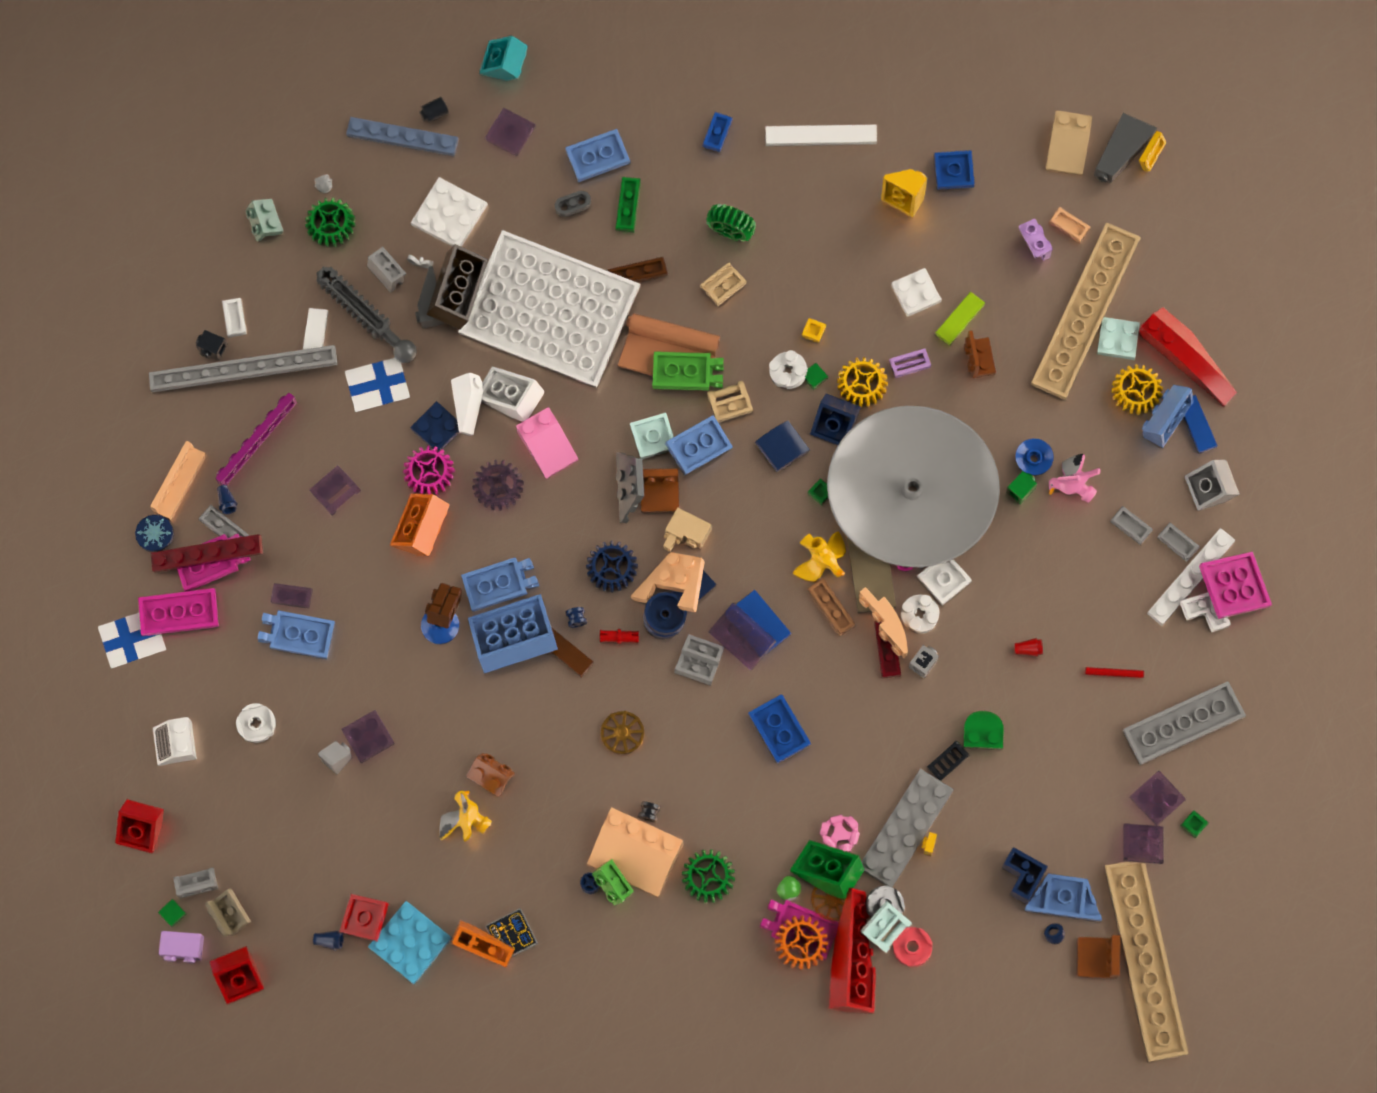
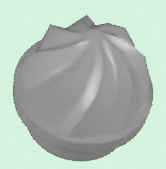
(323, 183)

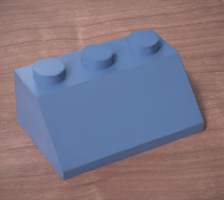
(1168, 415)

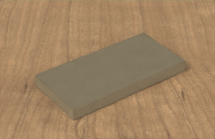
(871, 574)

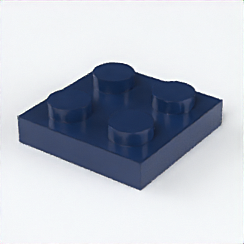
(436, 427)

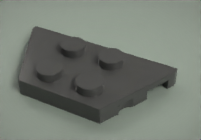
(630, 484)

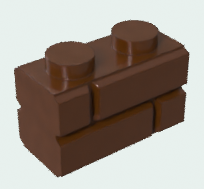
(444, 605)

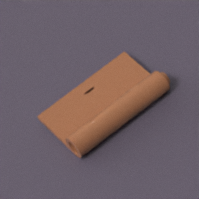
(653, 335)

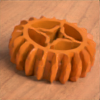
(799, 934)

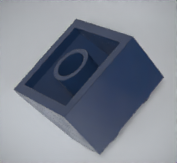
(834, 419)

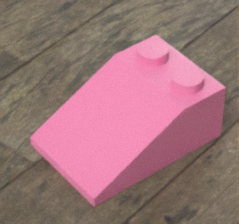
(546, 442)

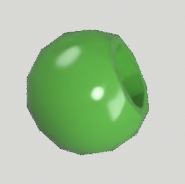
(789, 888)

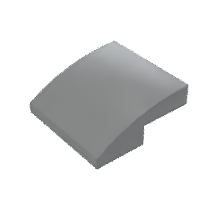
(699, 659)

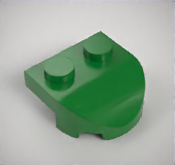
(983, 731)

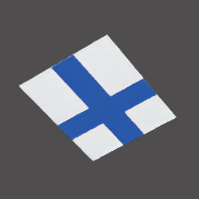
(377, 384)
(125, 643)

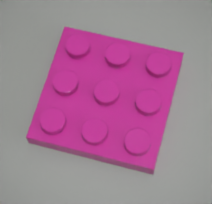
(1235, 585)

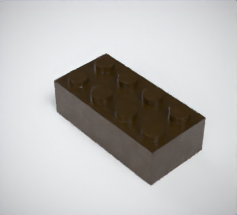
(457, 286)

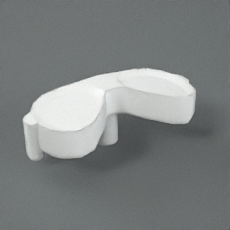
(420, 263)

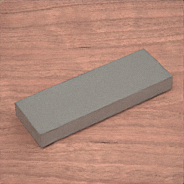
(220, 523)

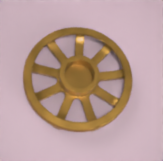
(622, 732)

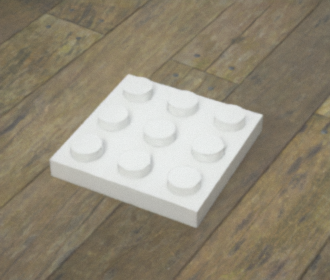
(449, 213)

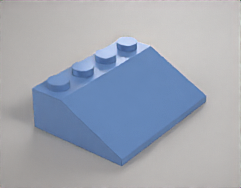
(512, 633)

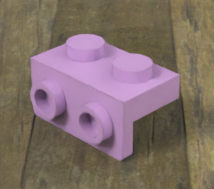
(1035, 239)

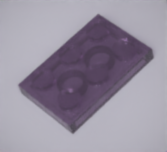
(742, 636)

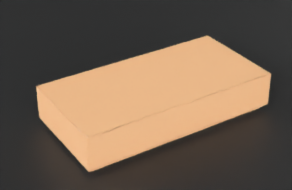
(1069, 225)

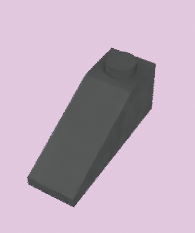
(425, 299)

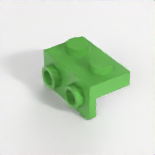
(612, 882)

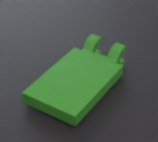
(686, 371)

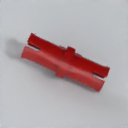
(619, 636)

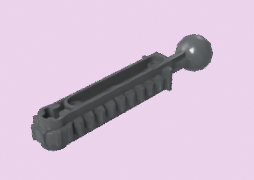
(377, 324)

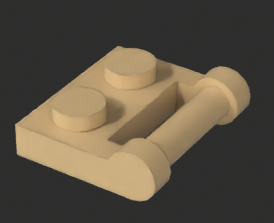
(730, 407)

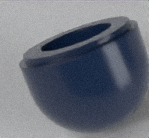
(1057, 938)

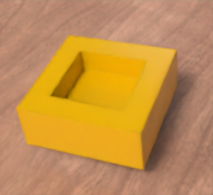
(814, 330)
(928, 843)

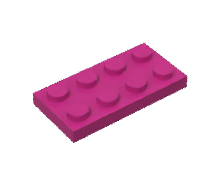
(178, 612)

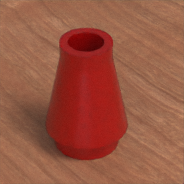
(1031, 647)

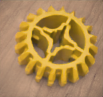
(874, 373)
(1133, 375)

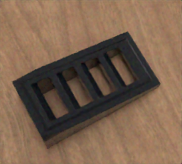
(962, 751)

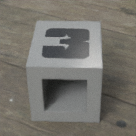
(924, 661)

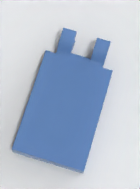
(498, 583)
(298, 634)

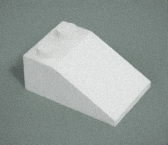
(511, 393)

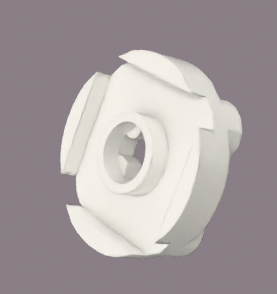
(784, 360)
(913, 622)
(247, 716)

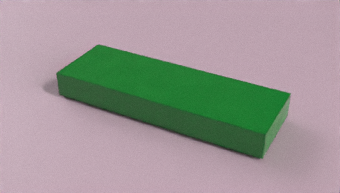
(628, 204)

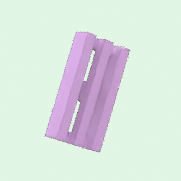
(892, 361)

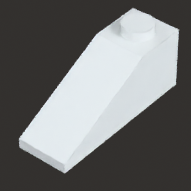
(467, 400)

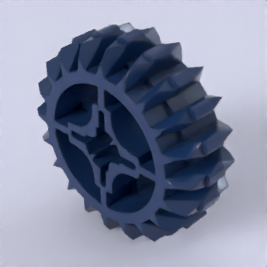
(606, 571)

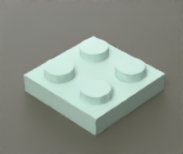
(1118, 338)
(651, 435)

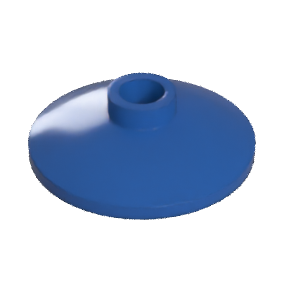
(1038, 449)
(439, 634)

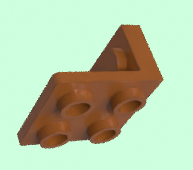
(980, 356)
(660, 490)
(1098, 957)

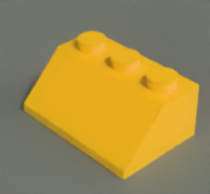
(904, 190)

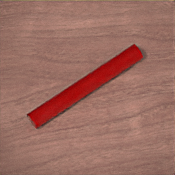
(1114, 672)

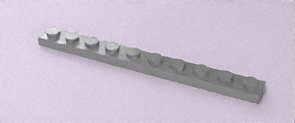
(243, 368)

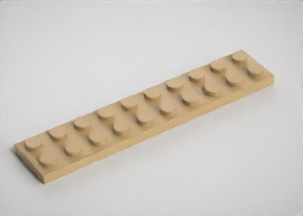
(1085, 311)
(1146, 961)

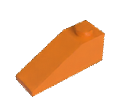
(481, 943)

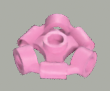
(840, 832)

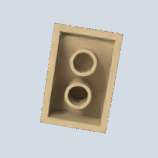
(1069, 142)

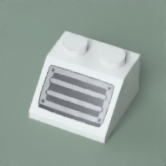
(174, 741)

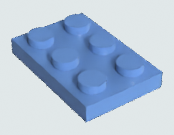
(597, 155)
(698, 445)

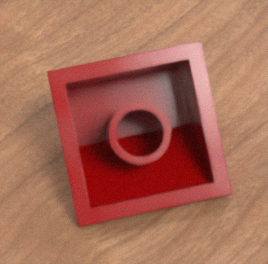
(139, 825)
(236, 975)

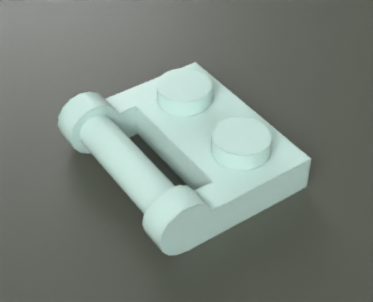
(882, 922)

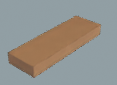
(831, 607)

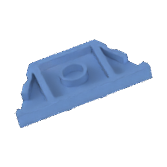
(1065, 897)

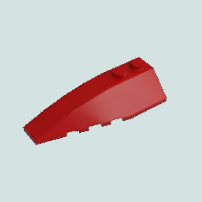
(1186, 353)
(851, 969)

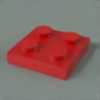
(364, 917)

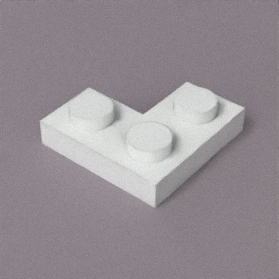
(1200, 606)

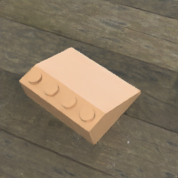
(637, 849)

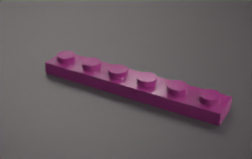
(259, 435)

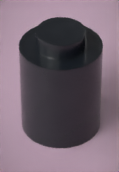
(434, 110)

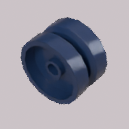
(661, 626)

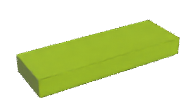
(960, 318)

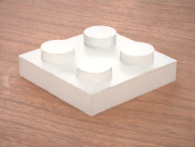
(916, 292)
(944, 580)

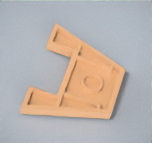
(678, 574)

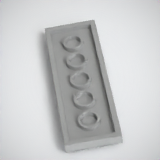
(1184, 723)
(906, 828)

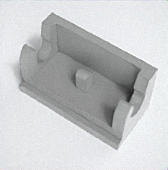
(386, 269)
(195, 883)

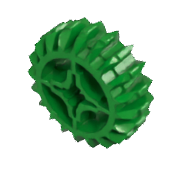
(731, 222)
(322, 233)
(701, 871)

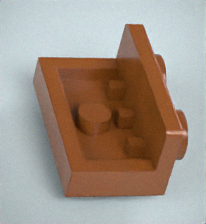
(490, 774)

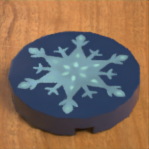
(154, 533)

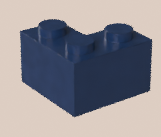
(1029, 872)

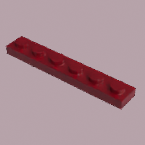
(206, 553)

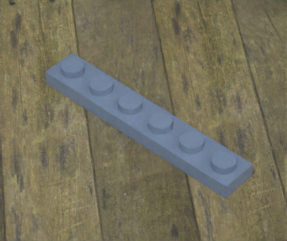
(402, 136)

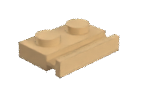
(723, 284)

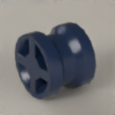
(576, 617)
(588, 880)

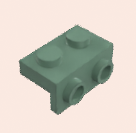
(263, 218)

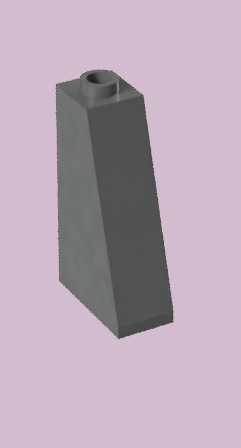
(1125, 144)

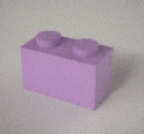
(181, 946)

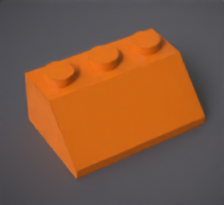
(420, 524)

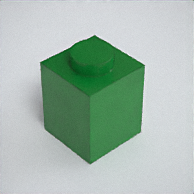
(1022, 487)

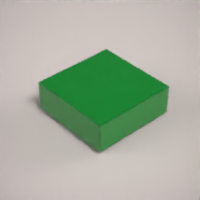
(815, 376)
(819, 492)
(1194, 824)
(172, 913)

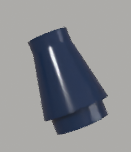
(226, 501)
(330, 940)

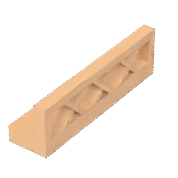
(178, 481)

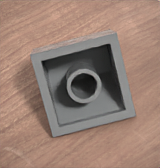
(1211, 484)

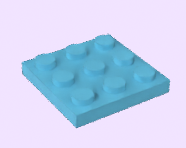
(410, 942)

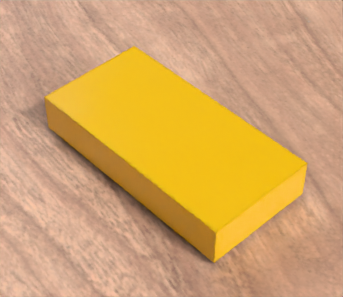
(1152, 151)

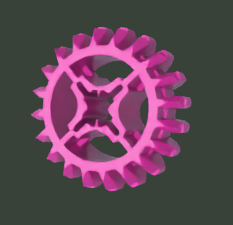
(417, 461)

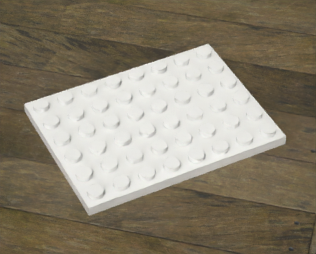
(550, 308)

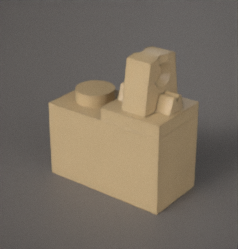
(686, 528)

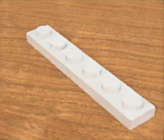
(1189, 577)

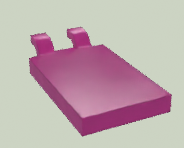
(203, 574)
(790, 910)

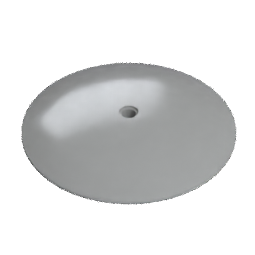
(916, 449)

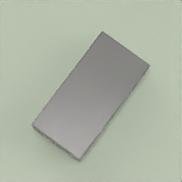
(1131, 525)
(1178, 542)

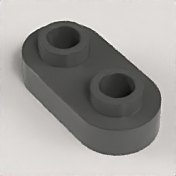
(571, 202)

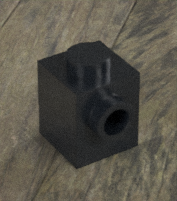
(211, 345)

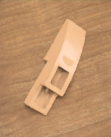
(891, 626)

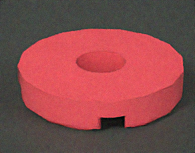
(916, 958)

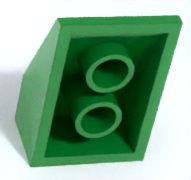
(828, 868)

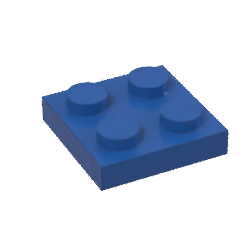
(954, 170)

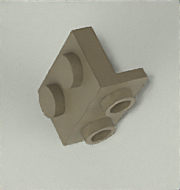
(228, 913)

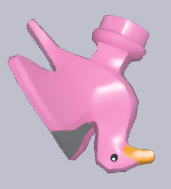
(1074, 479)

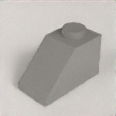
(335, 756)

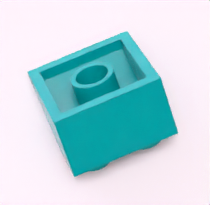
(504, 58)

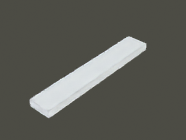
(821, 135)

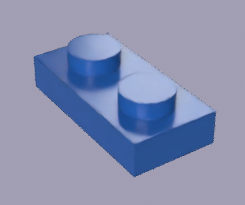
(717, 132)

